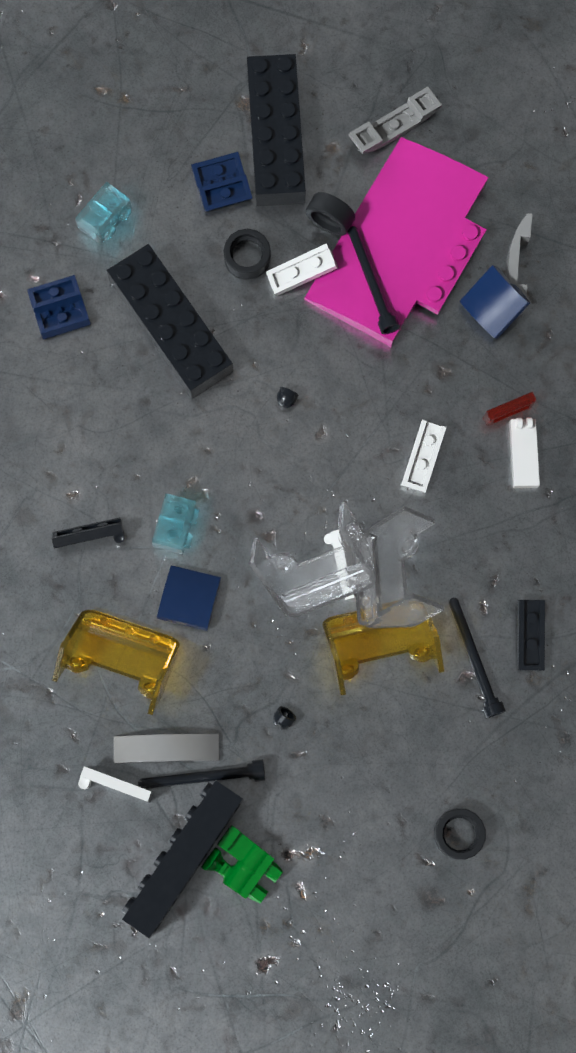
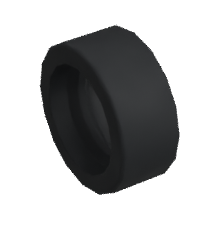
(330, 213)
(242, 236)
(480, 834)

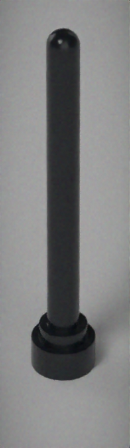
(387, 322)
(492, 705)
(253, 770)

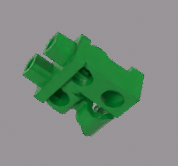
(249, 868)

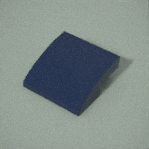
(221, 181)
(494, 302)
(58, 307)
(188, 598)

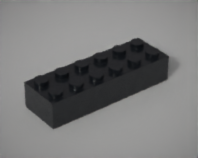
(276, 130)
(170, 321)
(182, 860)

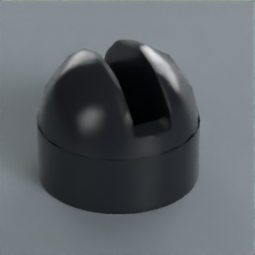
(286, 397)
(284, 717)

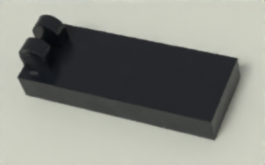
(89, 532)
(531, 635)

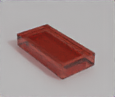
(509, 408)

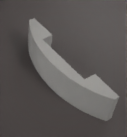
(396, 123)
(520, 238)
(166, 748)

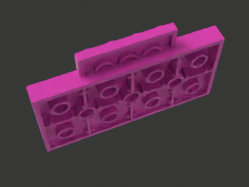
(413, 238)

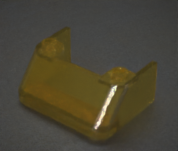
(355, 644)
(120, 649)

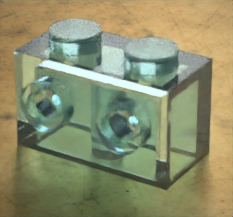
(104, 213)
(175, 524)

